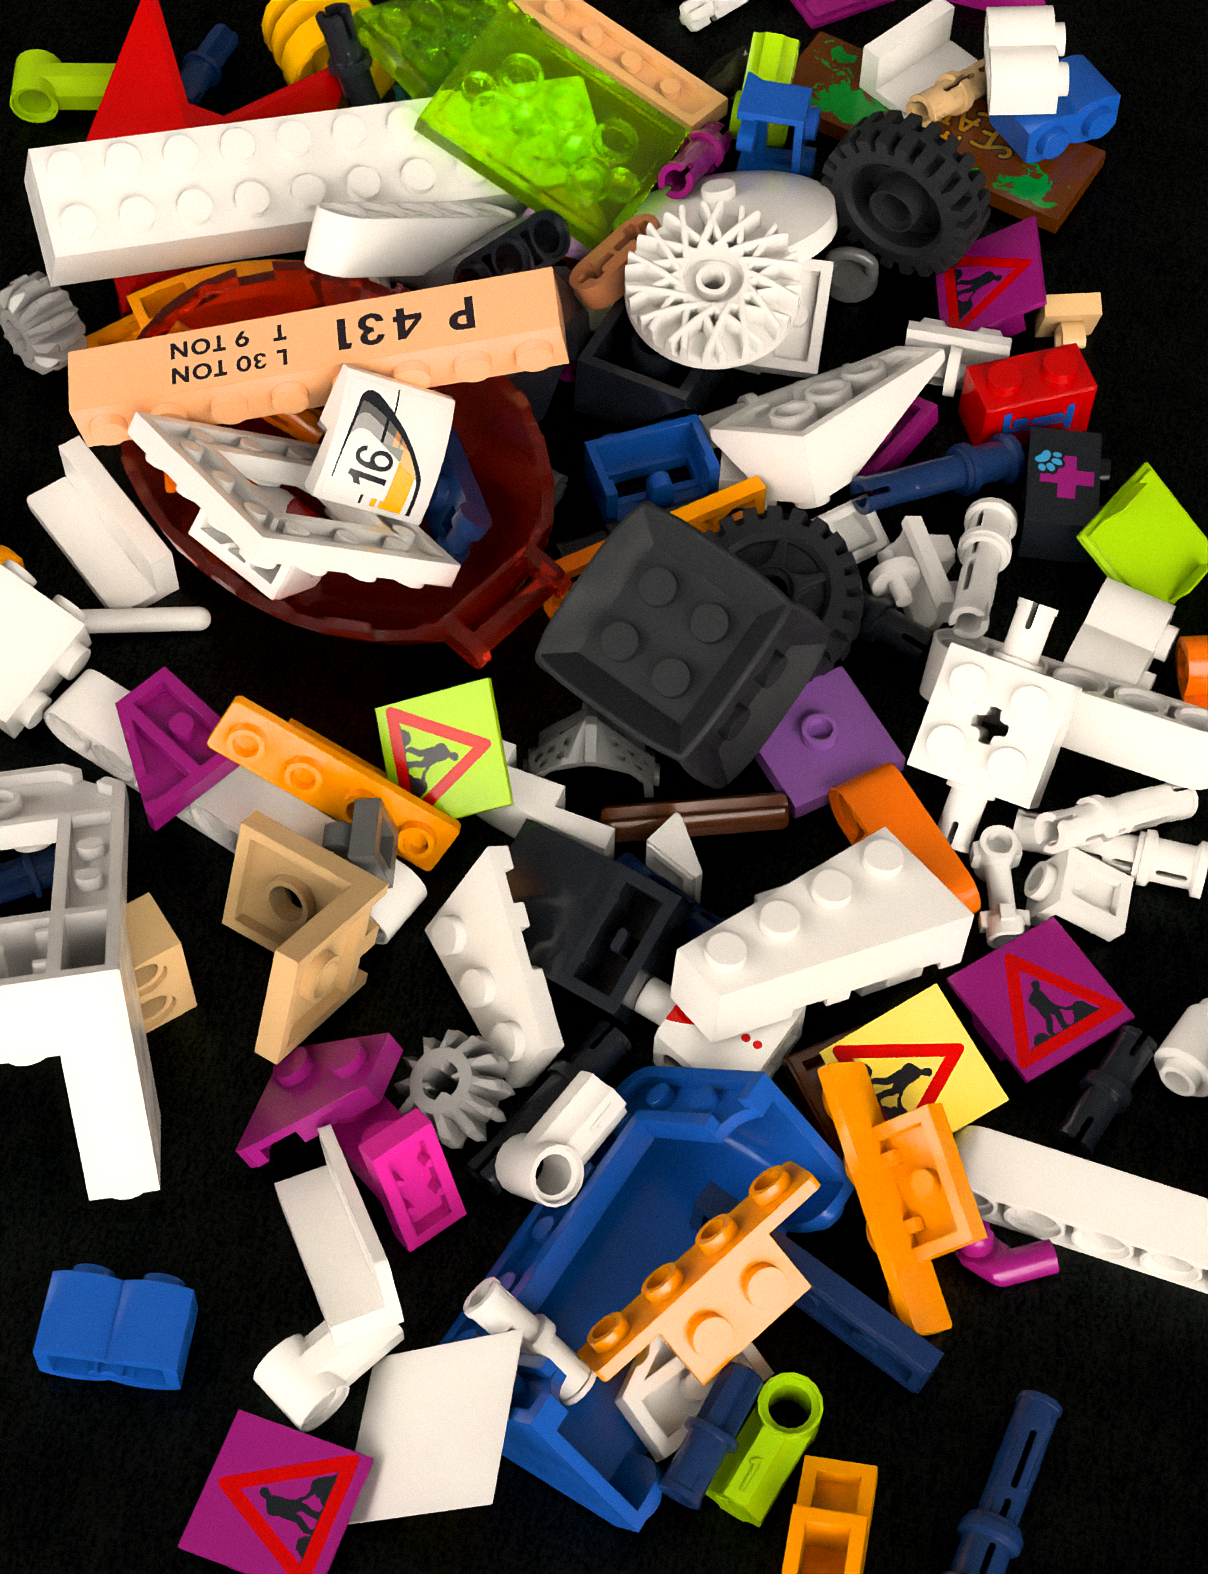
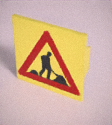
(922, 1058)

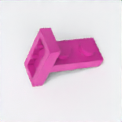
(404, 1170)

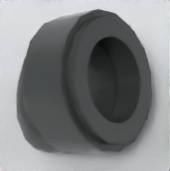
(853, 274)

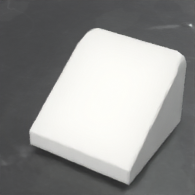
(861, 532)
(673, 856)

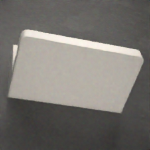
(912, 56)

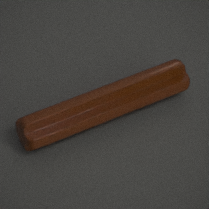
(700, 815)

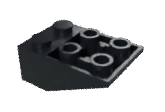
(592, 919)

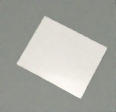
(436, 1427)

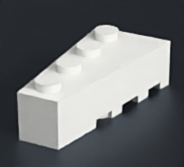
(818, 938)

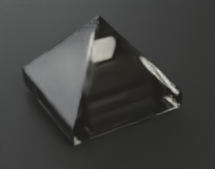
(729, 72)

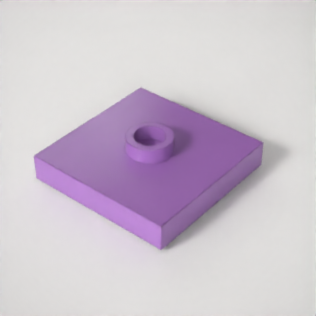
(825, 741)

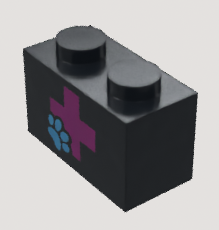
(1060, 493)

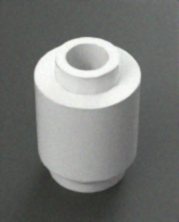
(1184, 1053)

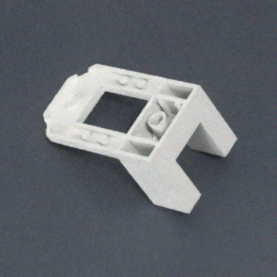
(73, 977)

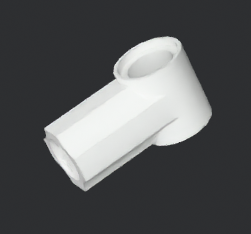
(563, 1140)
(313, 1377)

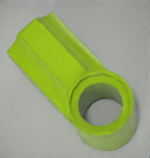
(772, 59)
(47, 85)
(766, 1451)

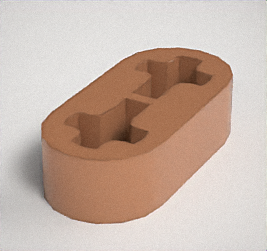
(601, 274)

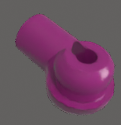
(1007, 1265)

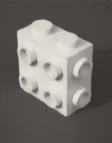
(37, 648)

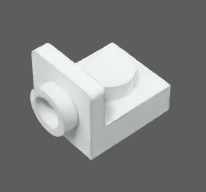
(1079, 892)

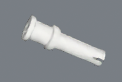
(983, 553)
(1141, 856)

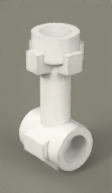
(992, 862)

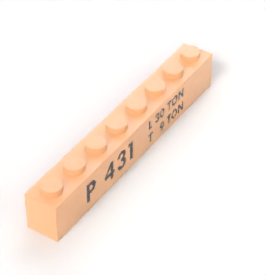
(295, 357)

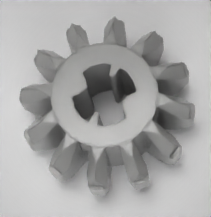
(40, 322)
(479, 1083)

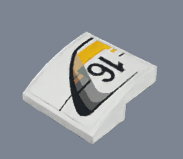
(381, 445)

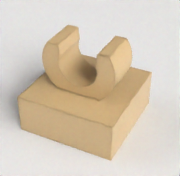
(1068, 317)

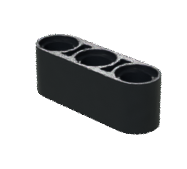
(511, 248)

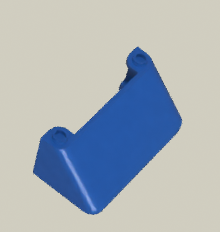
(619, 1229)

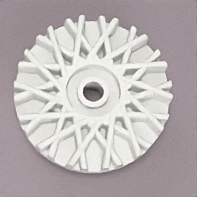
(713, 287)

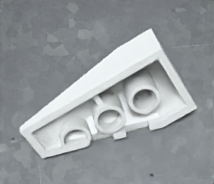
(829, 428)

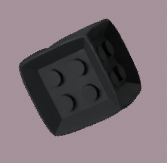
(682, 644)

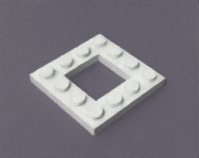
(214, 469)

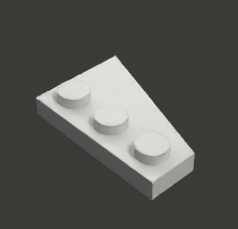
(489, 964)

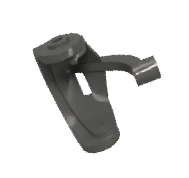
(592, 740)

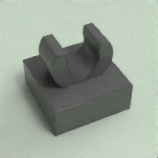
(368, 840)

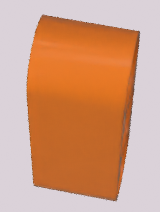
(886, 800)

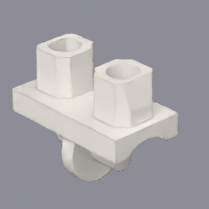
(960, 347)
(915, 574)

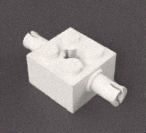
(1032, 704)

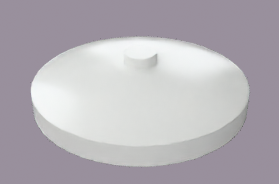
(790, 200)

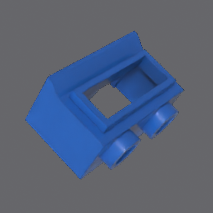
(780, 104)
(647, 452)

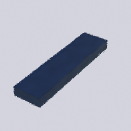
(842, 1306)

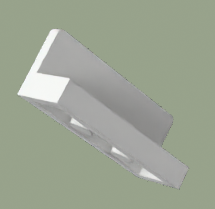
(104, 533)
(340, 1247)

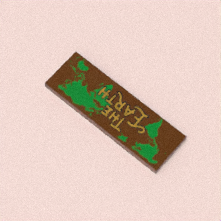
(1021, 189)

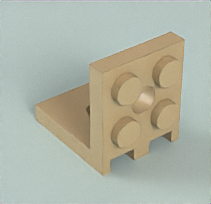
(313, 945)

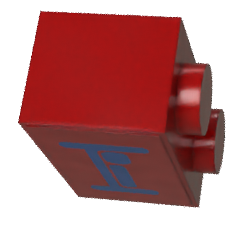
(1027, 390)

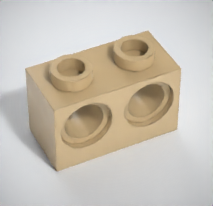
(158, 964)

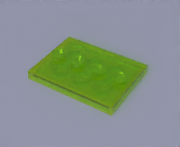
(550, 128)

